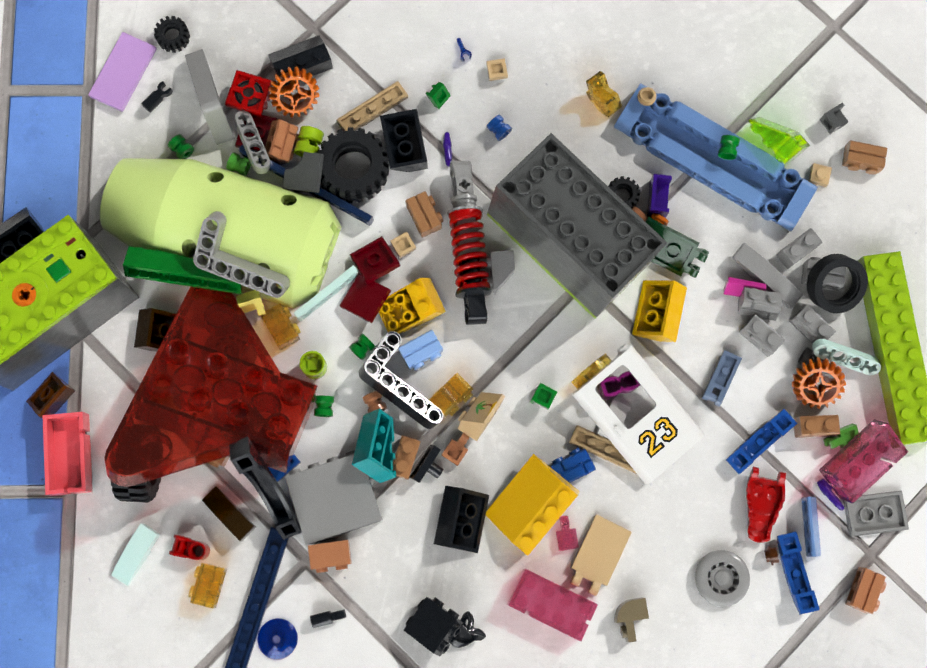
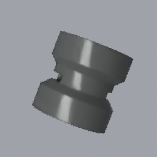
(806, 355)

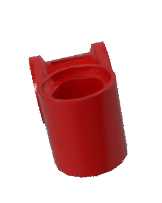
(185, 548)

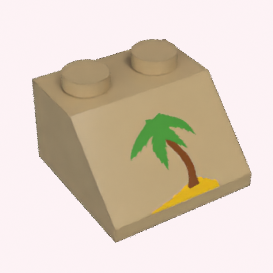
(480, 414)

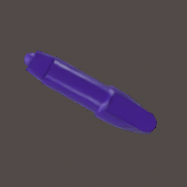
(447, 148)
(826, 490)

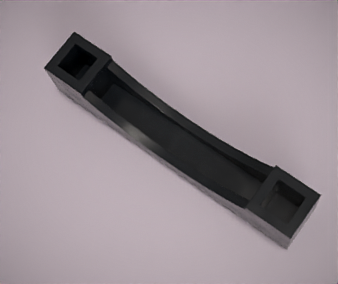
(250, 463)

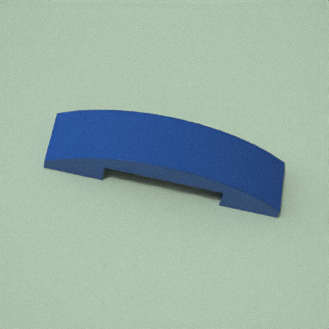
(761, 441)
(795, 573)

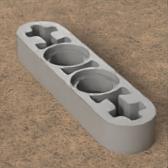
(254, 141)

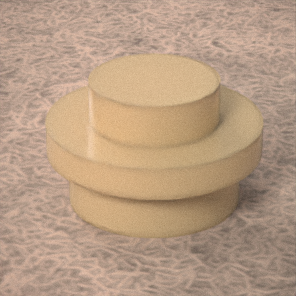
(646, 96)

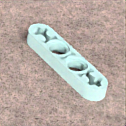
(848, 354)

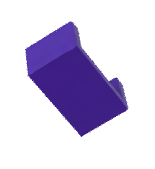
(659, 195)

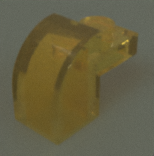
(602, 96)
(591, 370)

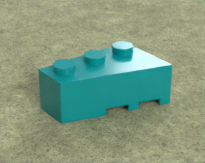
(374, 446)

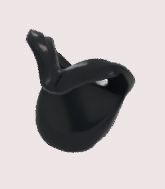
(467, 632)

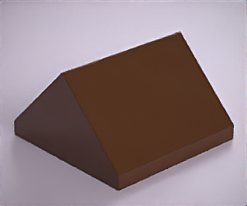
(50, 395)

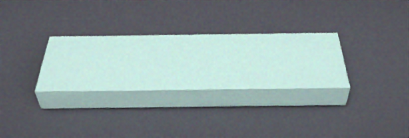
(325, 294)

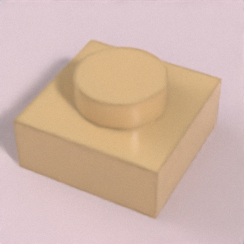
(497, 69)
(820, 175)
(403, 244)

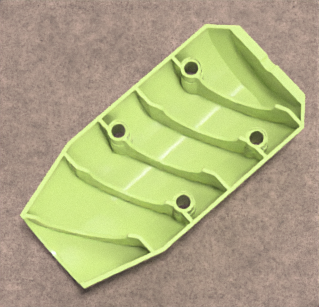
(166, 201)

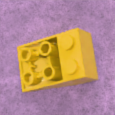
(411, 306)

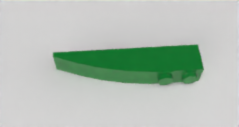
(173, 269)

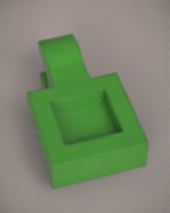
(846, 434)

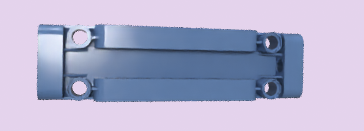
(692, 146)

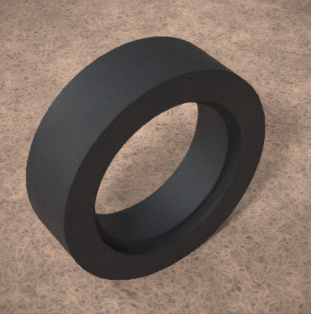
(853, 295)

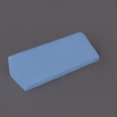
(811, 526)

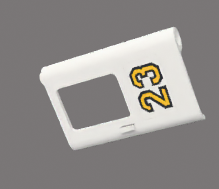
(658, 436)

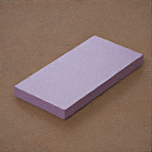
(122, 71)

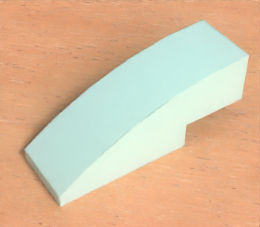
(135, 554)

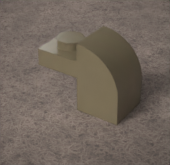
(627, 613)

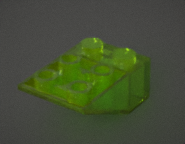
(783, 141)

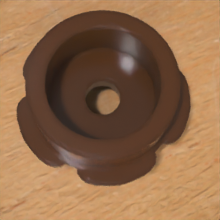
(771, 555)

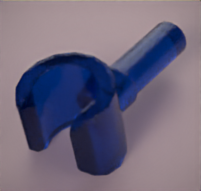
(463, 50)

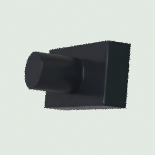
(427, 465)

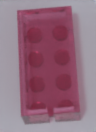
(859, 462)
(552, 604)

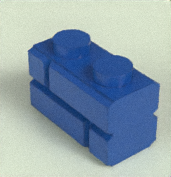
(574, 466)

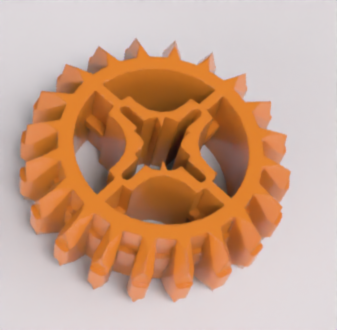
(308, 95)
(833, 385)

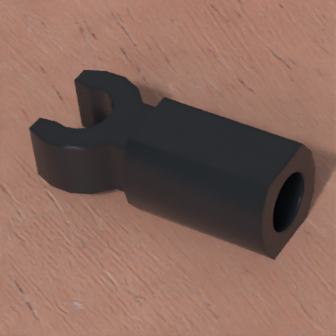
(156, 97)
(326, 618)

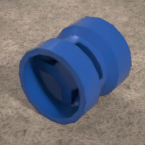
(499, 127)

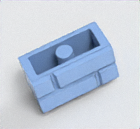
(421, 350)

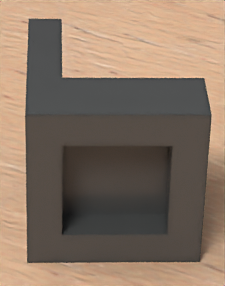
(834, 119)

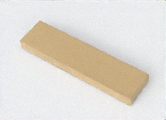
(373, 107)
(598, 446)

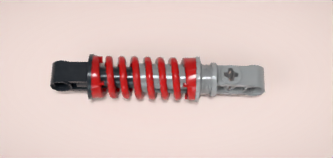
(467, 244)

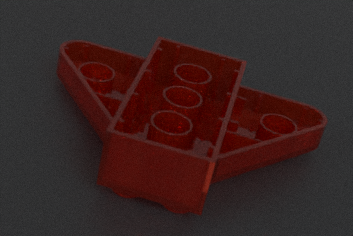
(205, 392)

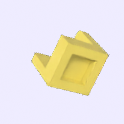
(251, 301)

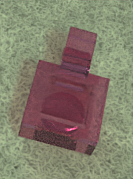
(566, 537)

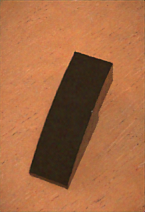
(228, 514)

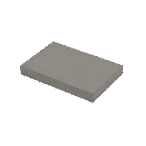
(876, 514)

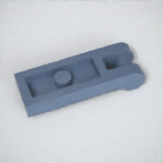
(722, 377)

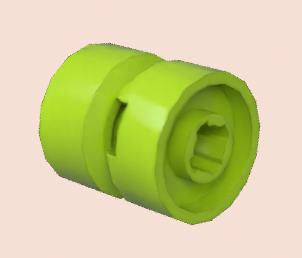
(309, 140)
(313, 365)

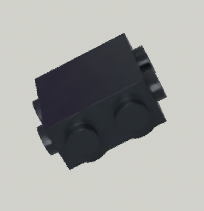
(433, 625)

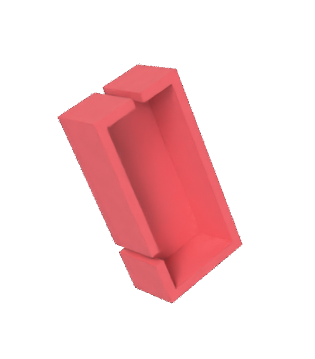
(67, 454)

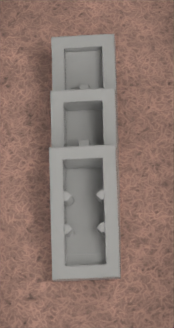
(764, 272)

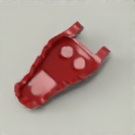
(764, 502)

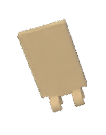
(599, 553)

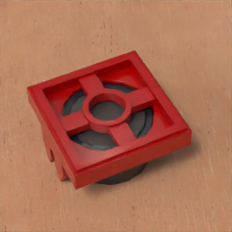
(247, 94)

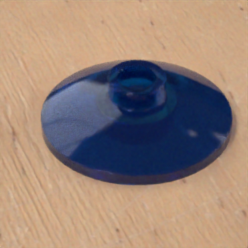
(287, 634)

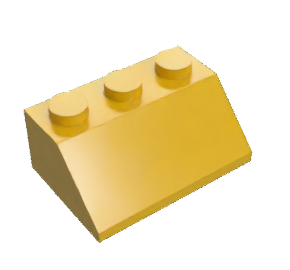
(659, 310)

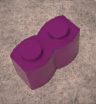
(614, 385)

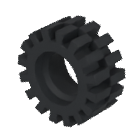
(176, 43)
(629, 186)

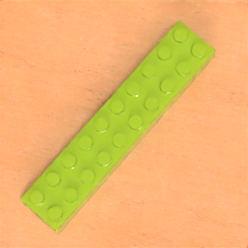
(896, 346)

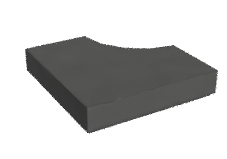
(306, 174)

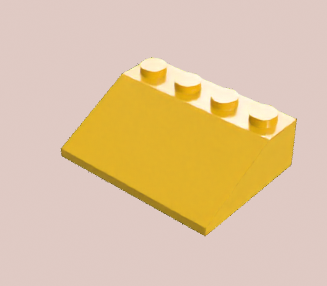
(531, 504)

